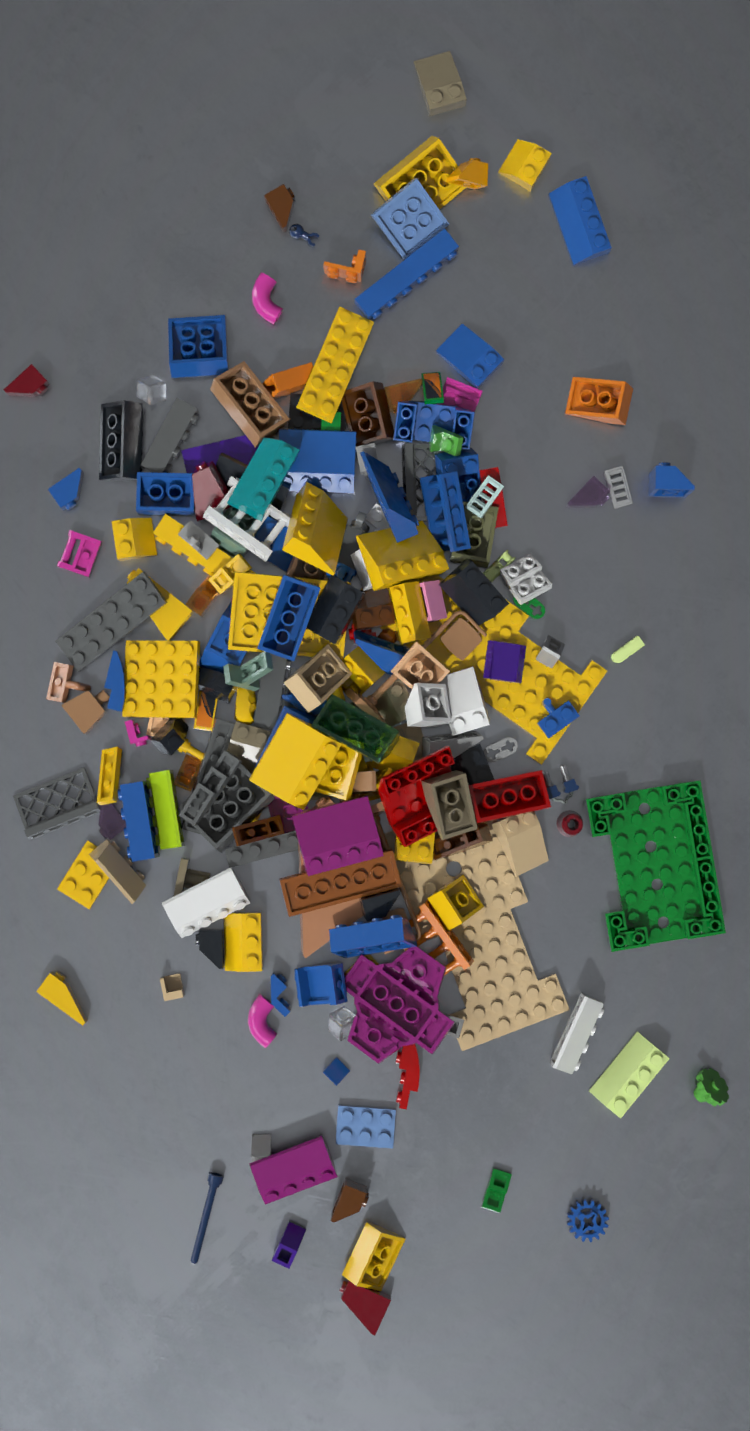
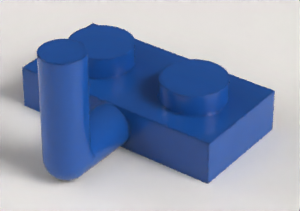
(557, 718)

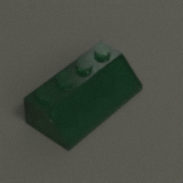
(356, 729)

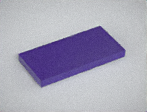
(237, 447)

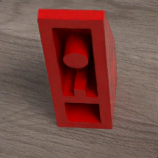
(499, 501)

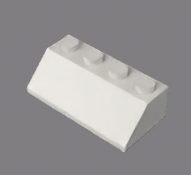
(206, 903)
(576, 1033)

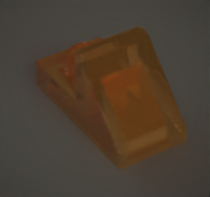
(188, 773)

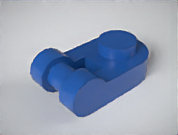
(340, 572)

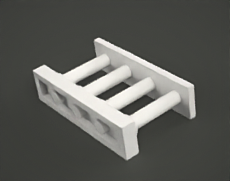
(246, 538)

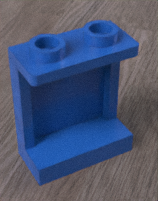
(321, 985)

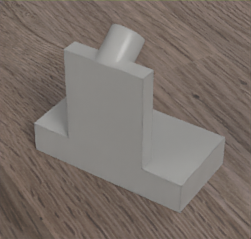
(198, 540)

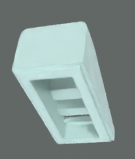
(480, 513)

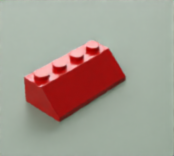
(509, 796)

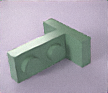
(248, 674)

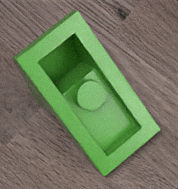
(445, 440)

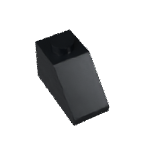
(170, 736)
(378, 904)
(212, 945)

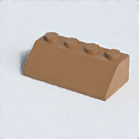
(249, 403)

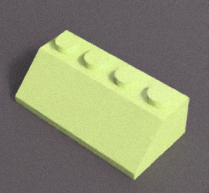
(629, 1074)

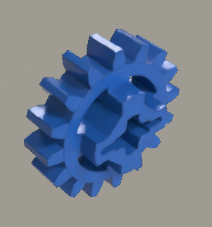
(592, 1213)

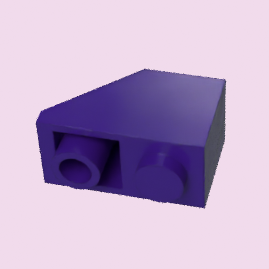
(288, 1245)

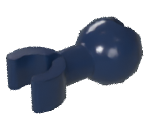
(300, 233)

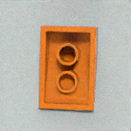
(599, 400)

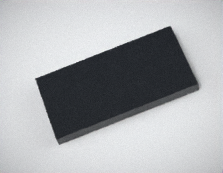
(232, 467)

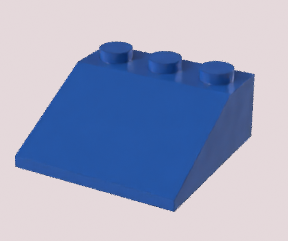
(197, 346)

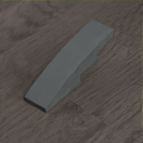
(210, 788)

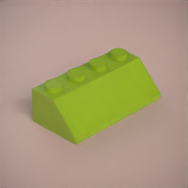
(165, 806)

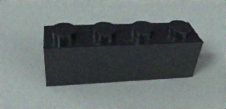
(120, 441)

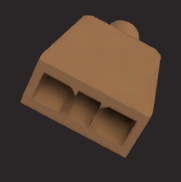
(87, 709)

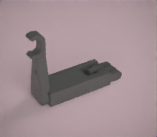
(349, 542)

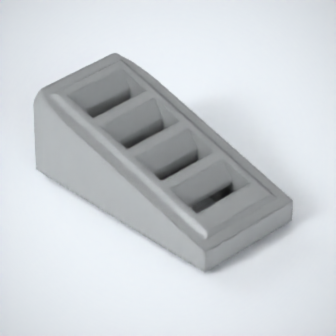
(618, 470)

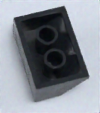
(473, 592)
(335, 609)

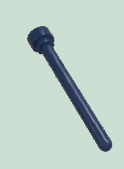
(214, 1181)

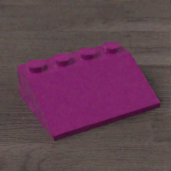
(337, 835)

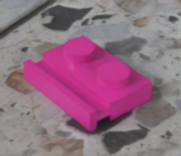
(460, 394)

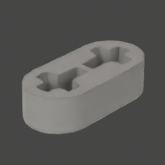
(502, 754)

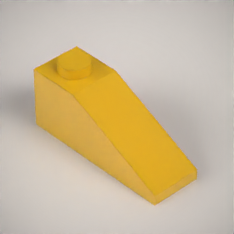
(61, 995)

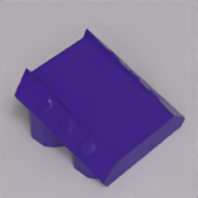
(504, 662)

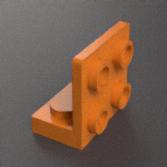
(352, 273)

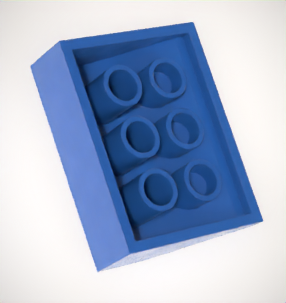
(323, 459)
(391, 498)

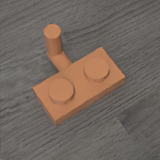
(61, 682)

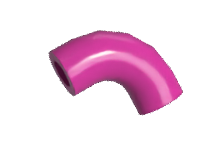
(262, 299)
(258, 1021)

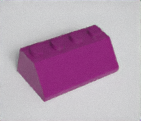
(293, 1170)

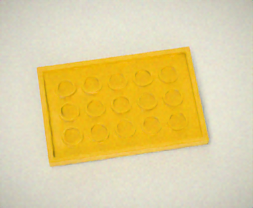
(250, 609)

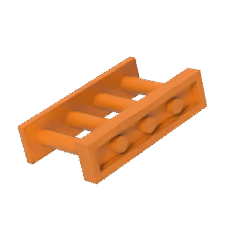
(450, 941)

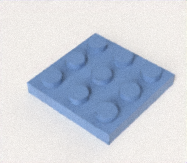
(410, 218)

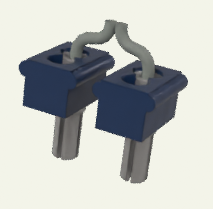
(568, 784)

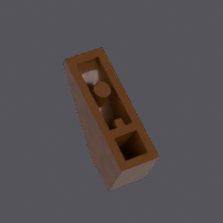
(258, 830)
(462, 842)

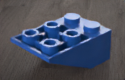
(467, 468)

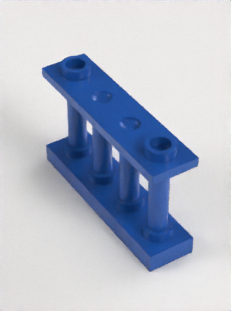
(445, 511)

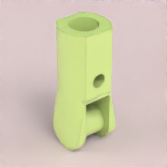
(493, 570)
(627, 649)

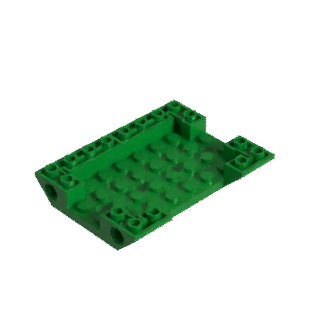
(680, 861)

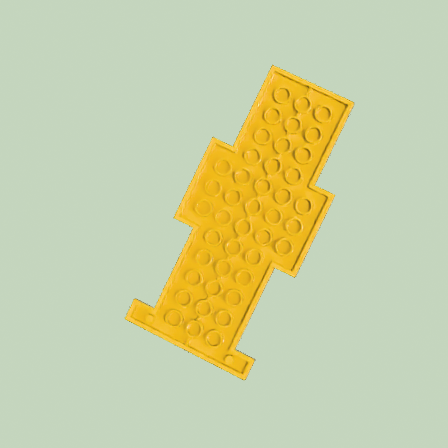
(521, 700)

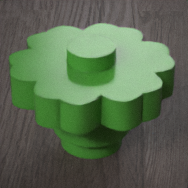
(711, 1088)

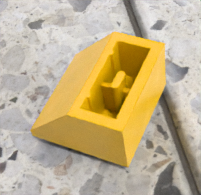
(363, 669)

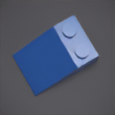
(470, 356)
(278, 557)

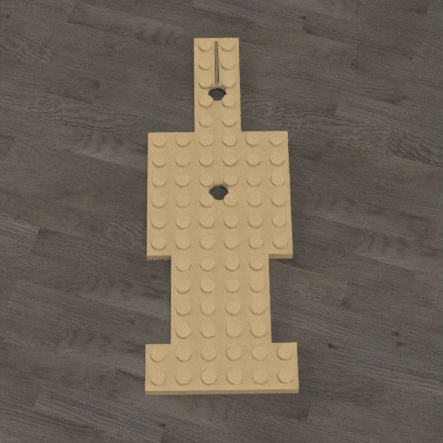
(501, 983)

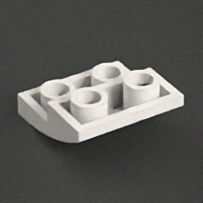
(525, 579)

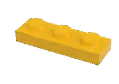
(109, 776)

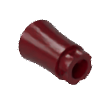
(563, 820)

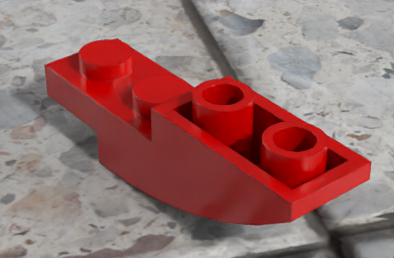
(408, 1061)

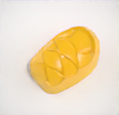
(245, 706)

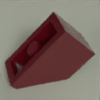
(28, 383)

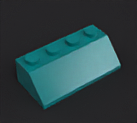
(263, 477)

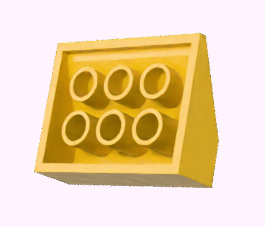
(430, 165)
(315, 529)
(401, 562)
(295, 761)

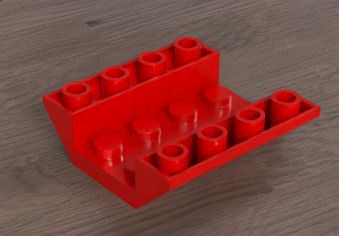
(405, 799)

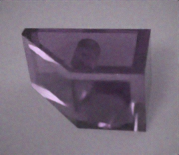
(590, 495)
(110, 821)

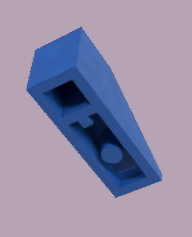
(382, 652)

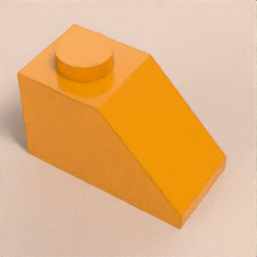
(470, 174)

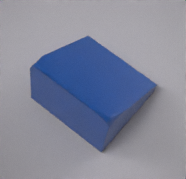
(336, 1071)

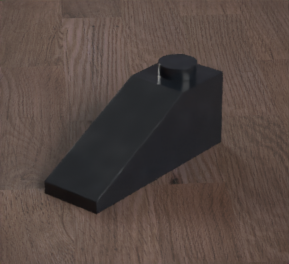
(214, 684)

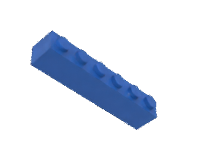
(407, 274)

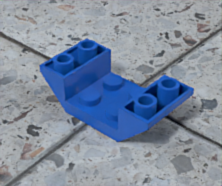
(416, 419)
(216, 652)

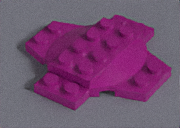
(397, 1004)

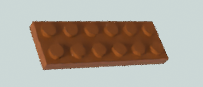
(340, 885)

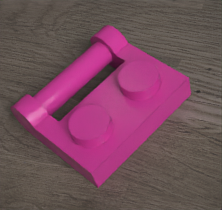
(85, 554)

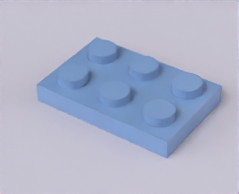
(365, 1126)

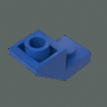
(278, 985)

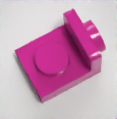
(133, 730)

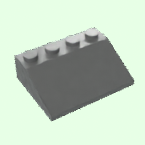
(236, 805)

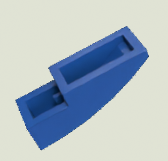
(116, 682)

